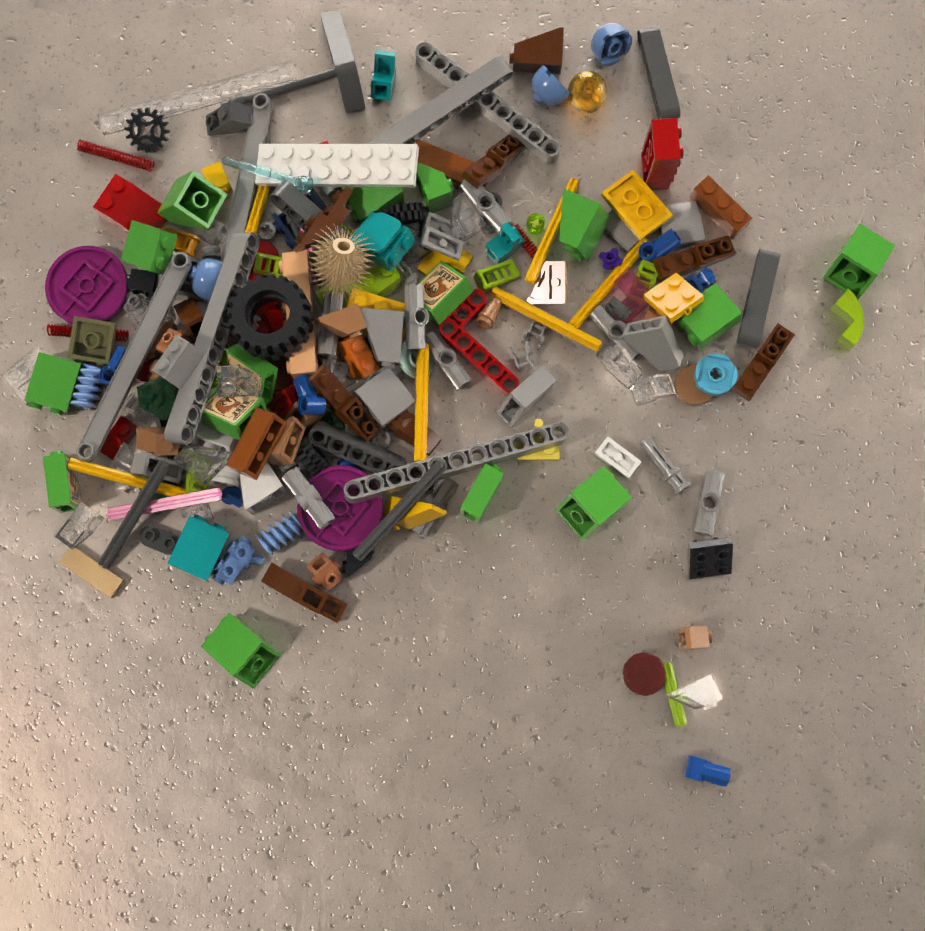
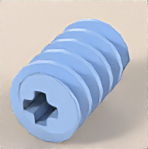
(88, 388)
(280, 533)

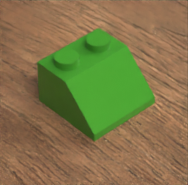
(434, 188)

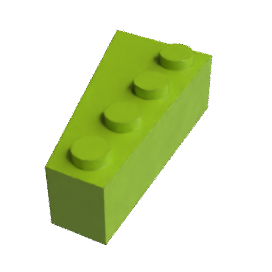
(381, 283)

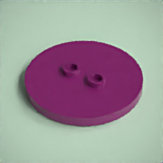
(86, 284)
(351, 521)

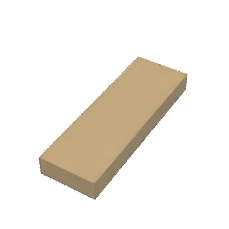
(91, 571)

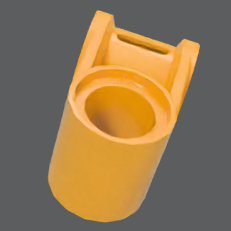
(185, 241)

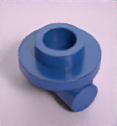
(232, 495)

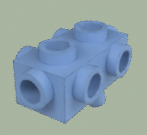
(238, 556)

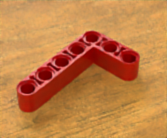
(459, 334)

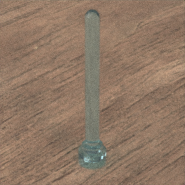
(302, 183)

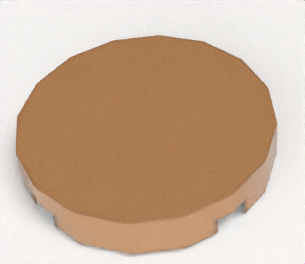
(686, 387)

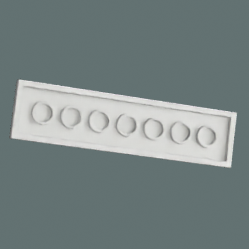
(342, 164)

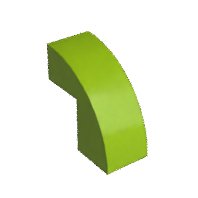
(851, 312)

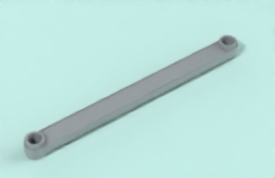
(245, 185)
(134, 357)

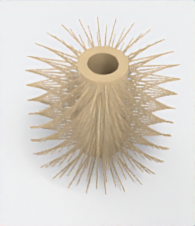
(340, 262)

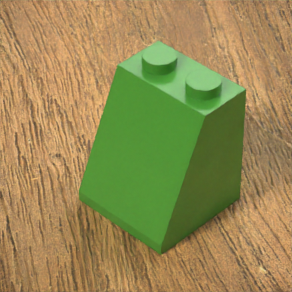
(375, 199)
(192, 202)
(581, 225)
(859, 261)
(593, 503)
(240, 650)

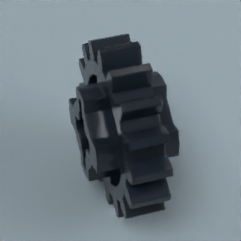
(140, 123)

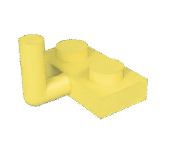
(546, 455)

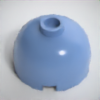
(610, 43)
(548, 88)
(204, 277)

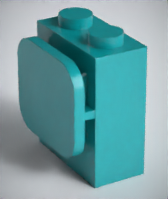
(389, 239)
(198, 547)

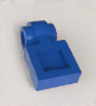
(706, 279)

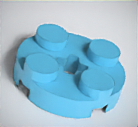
(725, 368)

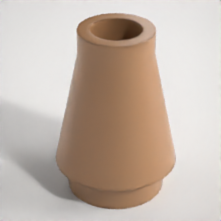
(487, 316)

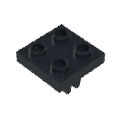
(710, 558)

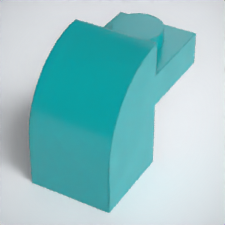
(384, 75)
(504, 244)

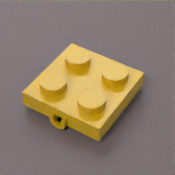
(673, 297)

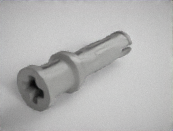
(671, 473)

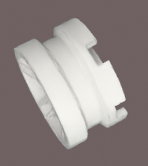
(227, 477)

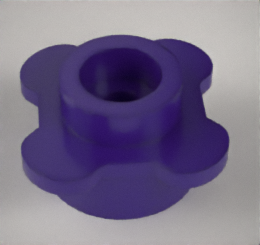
(610, 264)

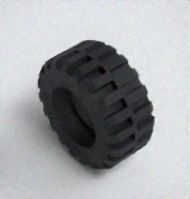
(252, 298)

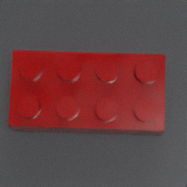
(661, 153)

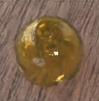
(587, 91)

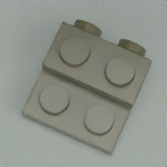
(92, 341)

